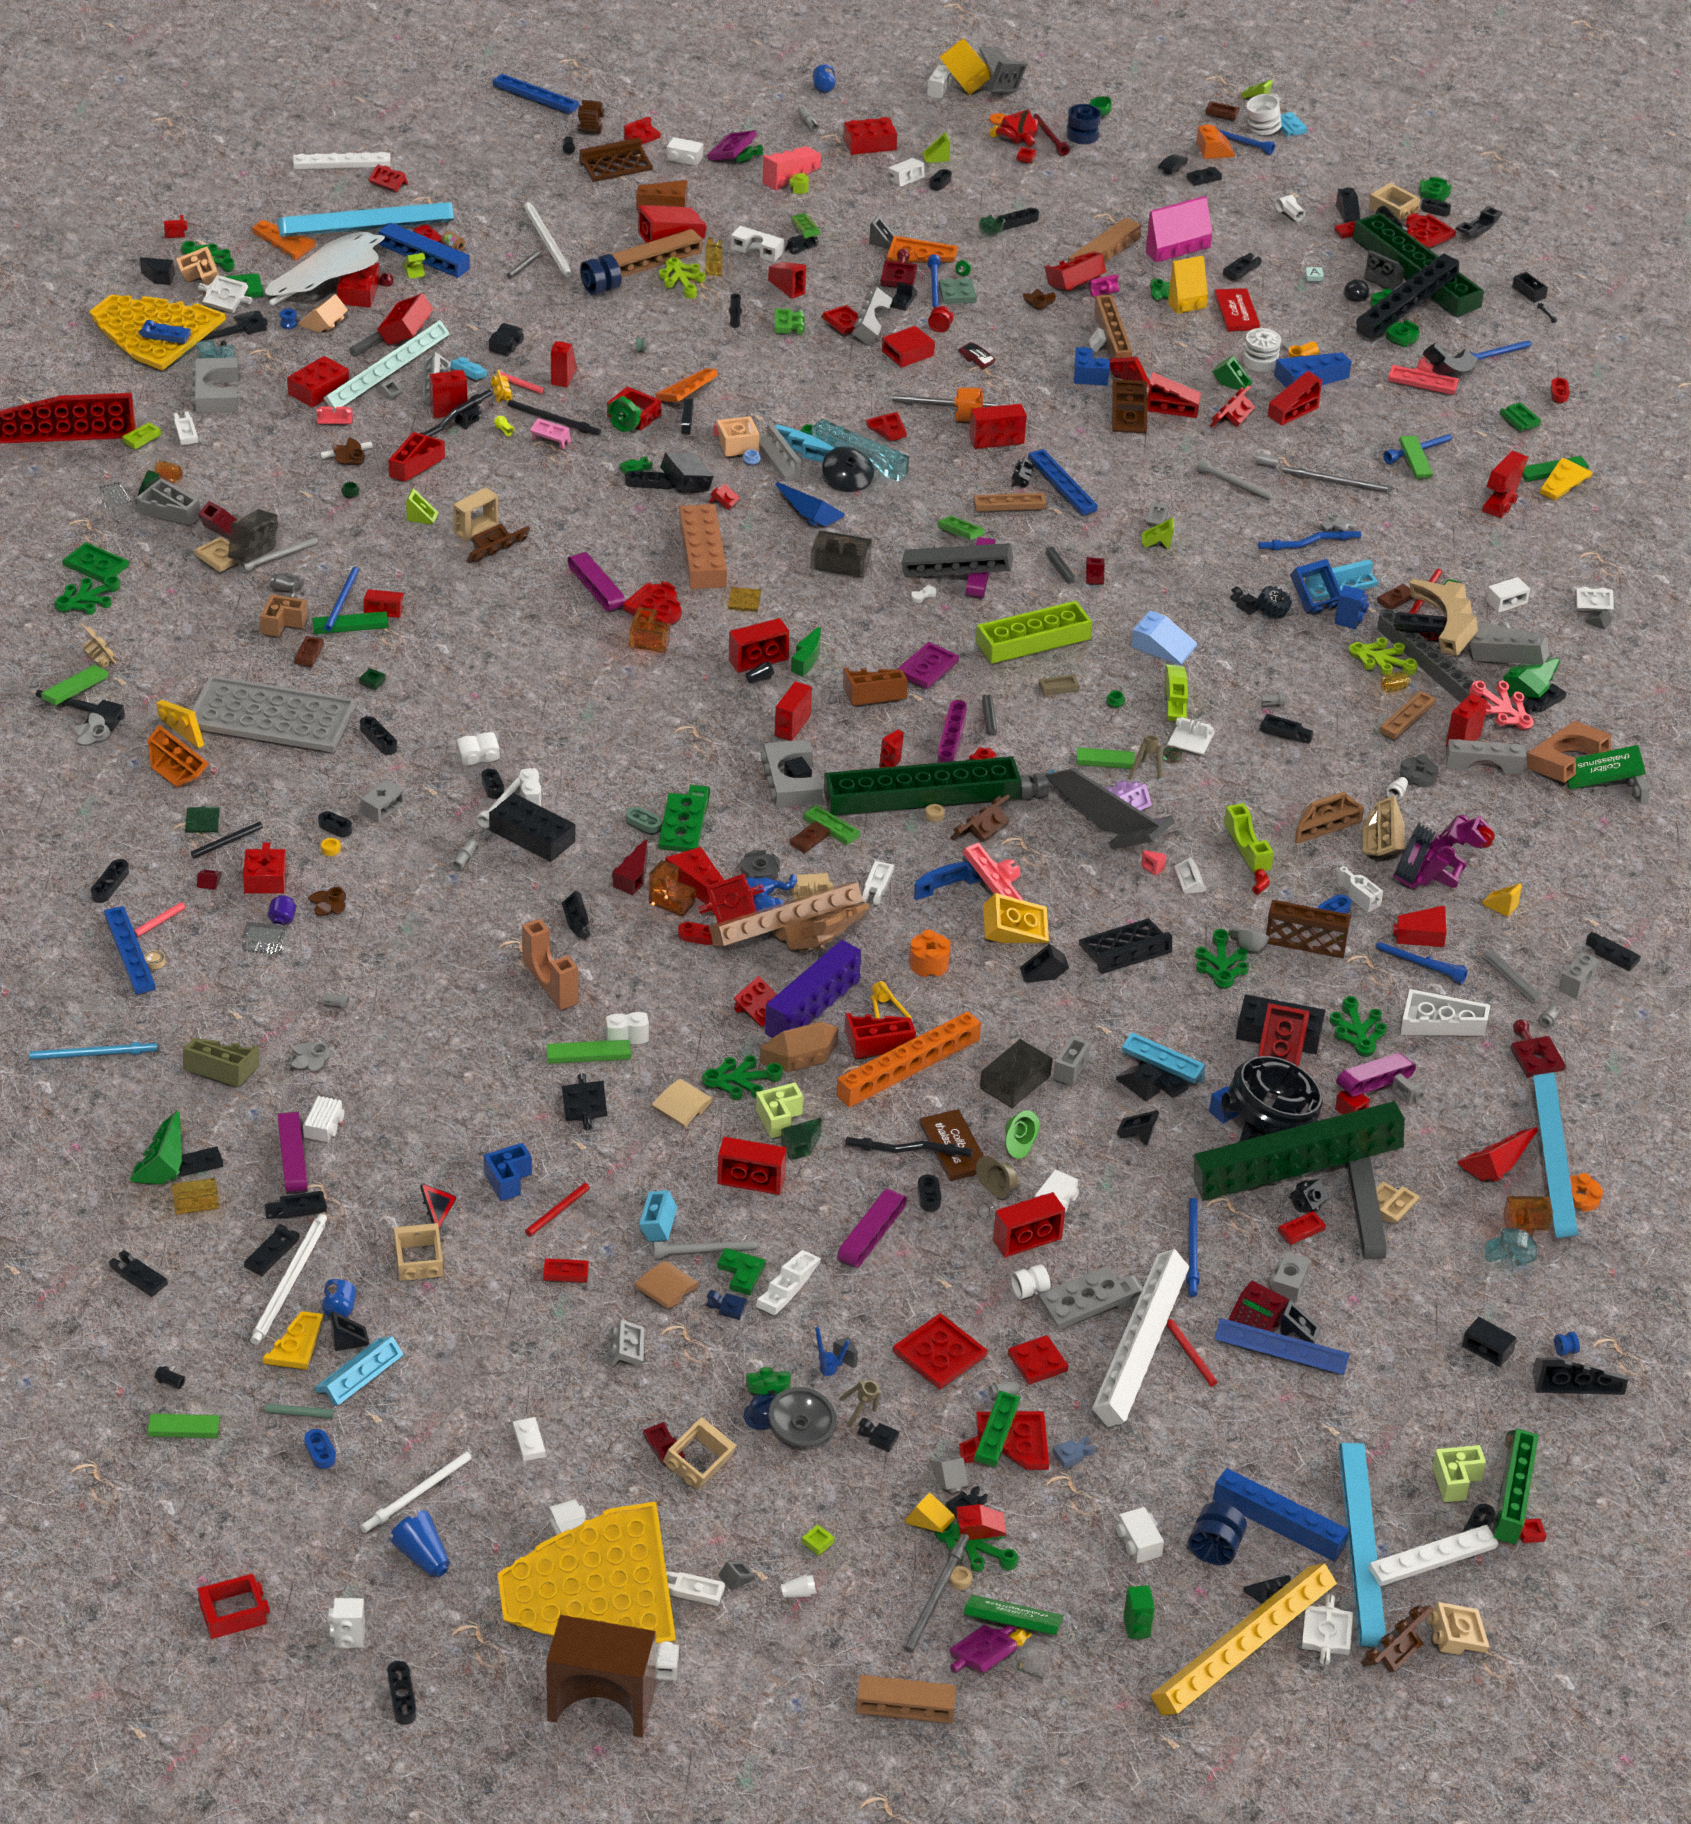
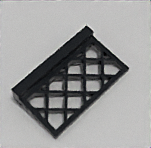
(1130, 953)

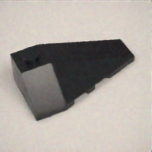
(1567, 1377)

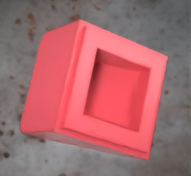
(1153, 861)

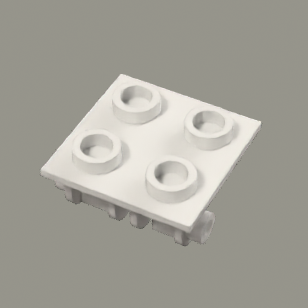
(1191, 737)

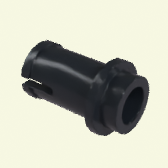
(568, 146)
(169, 1377)

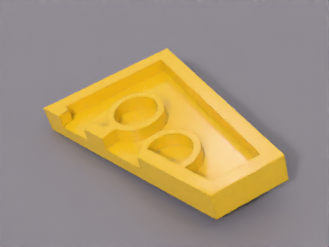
(1563, 478)
(181, 720)

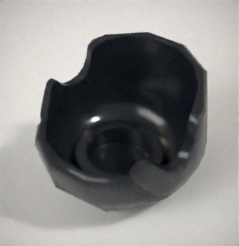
(1356, 290)

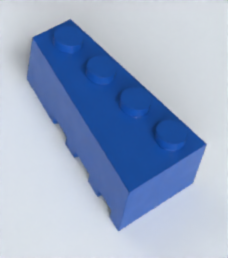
(1327, 367)

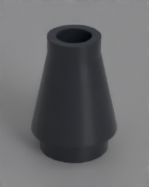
(760, 672)

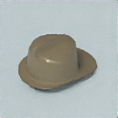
(996, 1177)

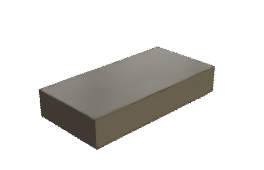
(1059, 685)

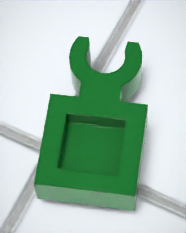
(749, 152)
(633, 465)

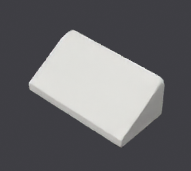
(1189, 876)

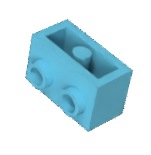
(658, 1215)

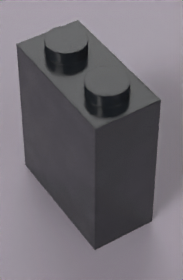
(686, 471)

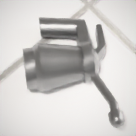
(286, 582)

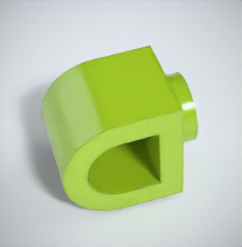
(800, 183)

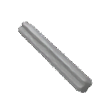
(1512, 975)

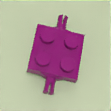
(983, 1648)

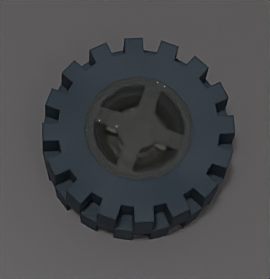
(1274, 602)

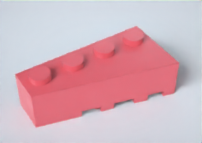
(781, 167)

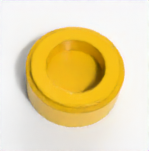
(330, 847)

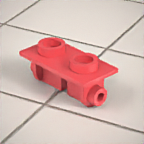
(342, 415)

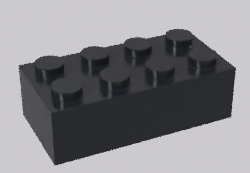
(532, 827)
(1253, 1018)

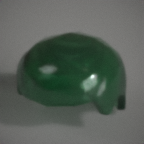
(990, 225)

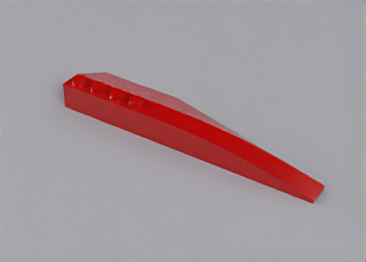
(69, 419)

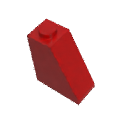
(788, 278)
(562, 364)
(1507, 472)
(1422, 927)

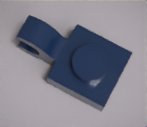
(728, 1306)

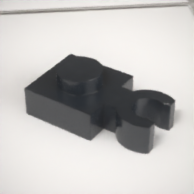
(965, 1500)

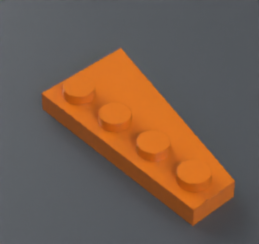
(292, 245)
(921, 250)
(686, 386)

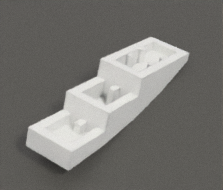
(788, 1283)

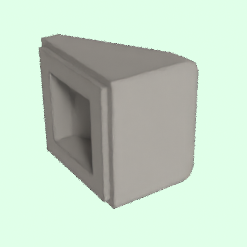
(390, 389)

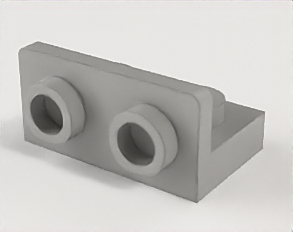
(626, 1343)

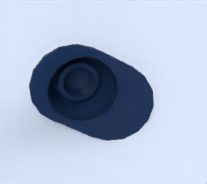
(757, 1412)

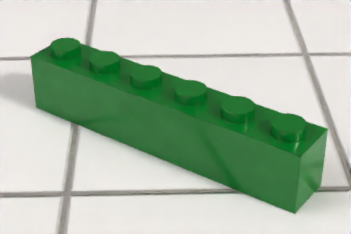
(1516, 1486)

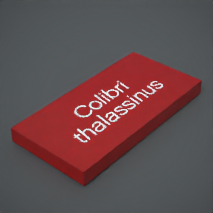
(1237, 309)

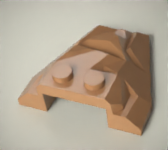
(820, 929)

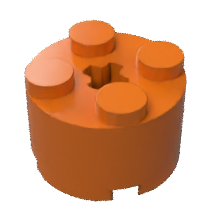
(965, 400)
(929, 954)

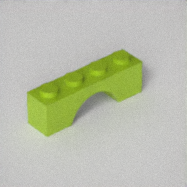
(1239, 825)

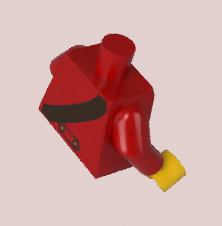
(1018, 127)

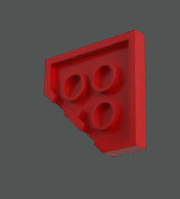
(1026, 1439)

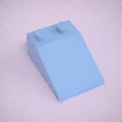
(1162, 638)

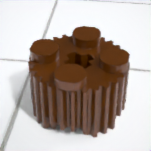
(590, 116)

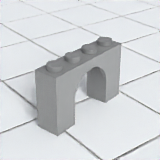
(211, 371)
(784, 789)

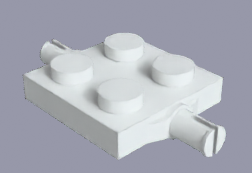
(225, 294)
(1327, 1630)

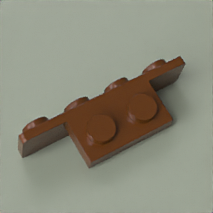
(493, 539)
(987, 822)
(1400, 1643)

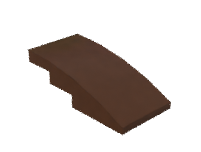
(1129, 406)

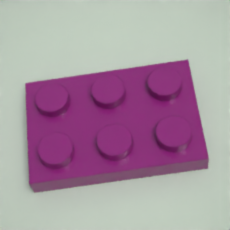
(731, 145)
(928, 664)

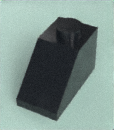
(1348, 204)
(157, 270)
(1045, 965)
(1142, 1081)

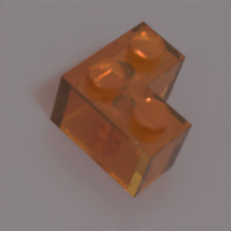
(647, 633)
(668, 892)
(1528, 1213)

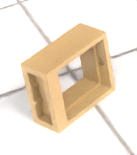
(1389, 192)
(467, 528)
(427, 1235)
(704, 1433)

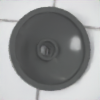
(804, 1408)

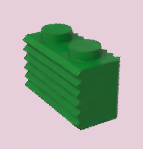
(1139, 1612)

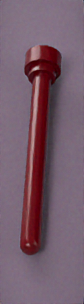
(1061, 147)

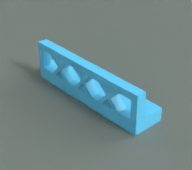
(1350, 573)
(1164, 1058)
(360, 1369)

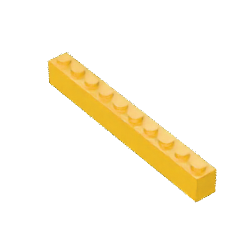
(1242, 1639)

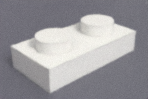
(529, 1439)

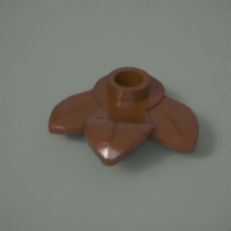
(1038, 299)
(349, 453)
(329, 901)

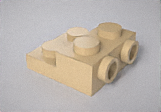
(1457, 1629)

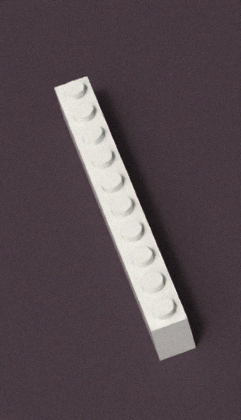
(1140, 1338)

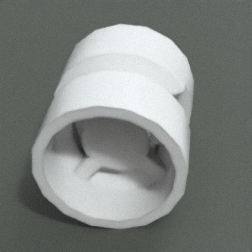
(1030, 1281)

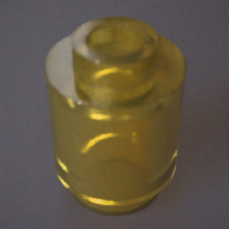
(1395, 681)

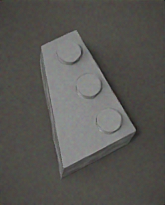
(169, 503)

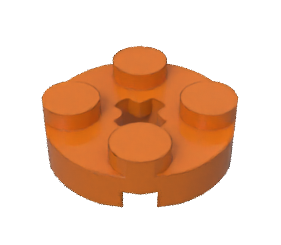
(1591, 1188)

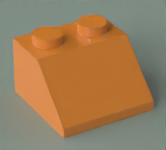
(1213, 143)

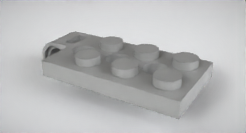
(1122, 1295)

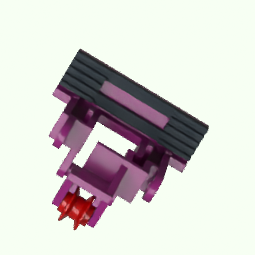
(1428, 856)

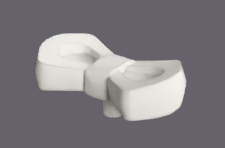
(919, 596)

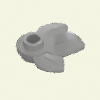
(1334, 521)
(92, 731)
(310, 1056)

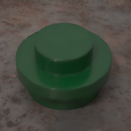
(350, 489)

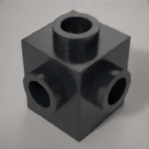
(1309, 1195)

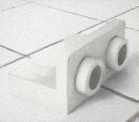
(1593, 599)

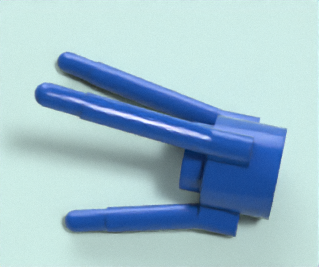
(828, 1360)

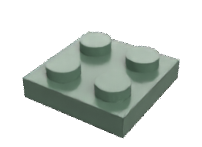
(957, 291)

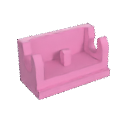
(551, 431)

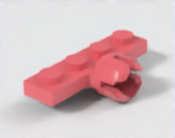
(1423, 377)
(996, 875)

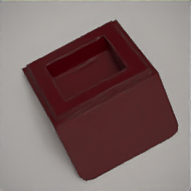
(208, 879)

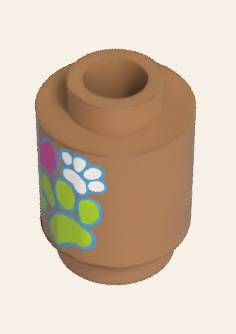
(453, 240)

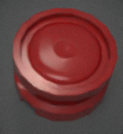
(940, 319)

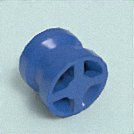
(288, 318)
(1566, 1343)

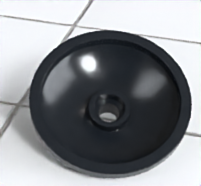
(847, 475)

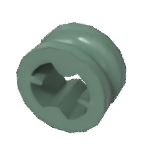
(640, 344)

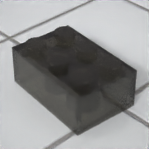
(252, 536)
(840, 554)
(1016, 1073)

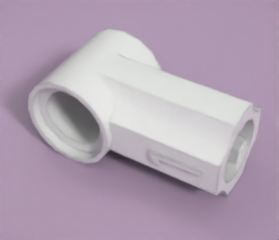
(1289, 205)

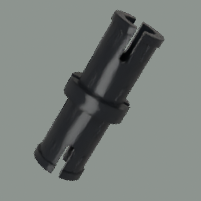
(735, 310)

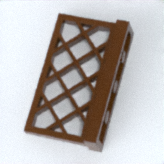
(614, 152)
(1309, 918)

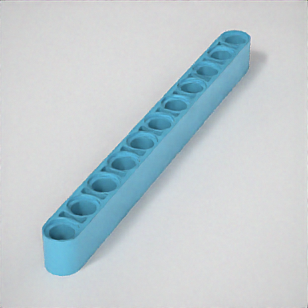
(365, 219)
(1555, 1155)
(1361, 1543)

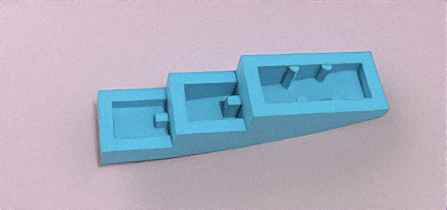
(809, 446)

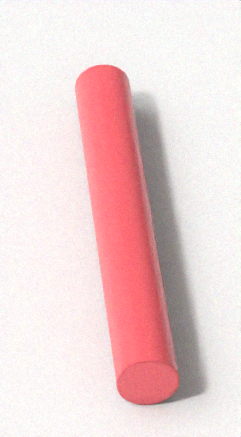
(522, 383)
(159, 919)

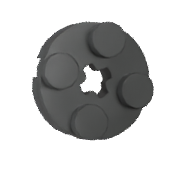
(1419, 771)
(769, 865)

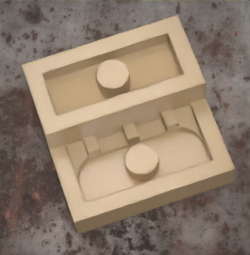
(682, 1102)
(1394, 1202)

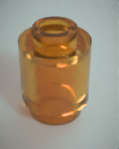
(169, 471)

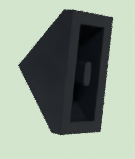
(347, 1333)

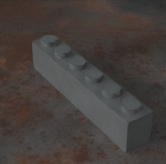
(957, 560)

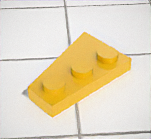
(298, 1343)

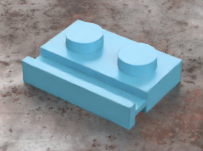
(1292, 124)

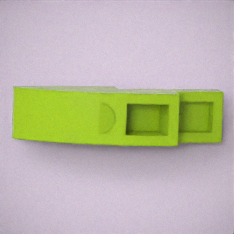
(1176, 691)

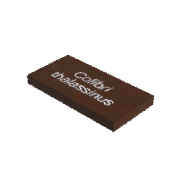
(952, 1128)

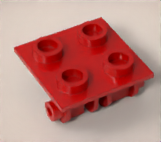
(754, 999)

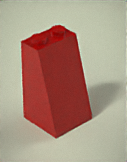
(664, 221)

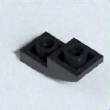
(1172, 163)

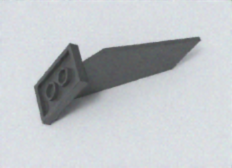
(1004, 72)
(1109, 810)

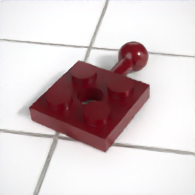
(892, 268)
(1542, 1046)

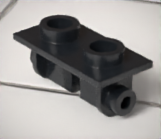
(796, 244)
(1022, 473)

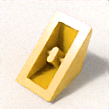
(1504, 899)
(930, 1515)

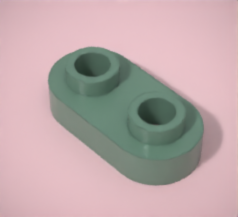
(643, 819)

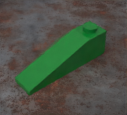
(1531, 679)
(162, 1156)

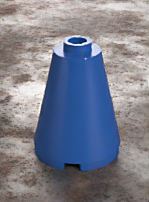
(421, 1543)

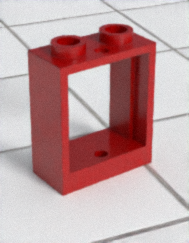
(651, 405)
(235, 1621)

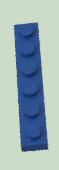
(535, 93)
(1063, 482)
(129, 950)
(1282, 1346)

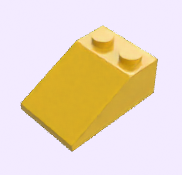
(966, 66)
(1188, 285)
(1014, 920)

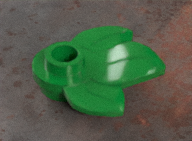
(1159, 289)

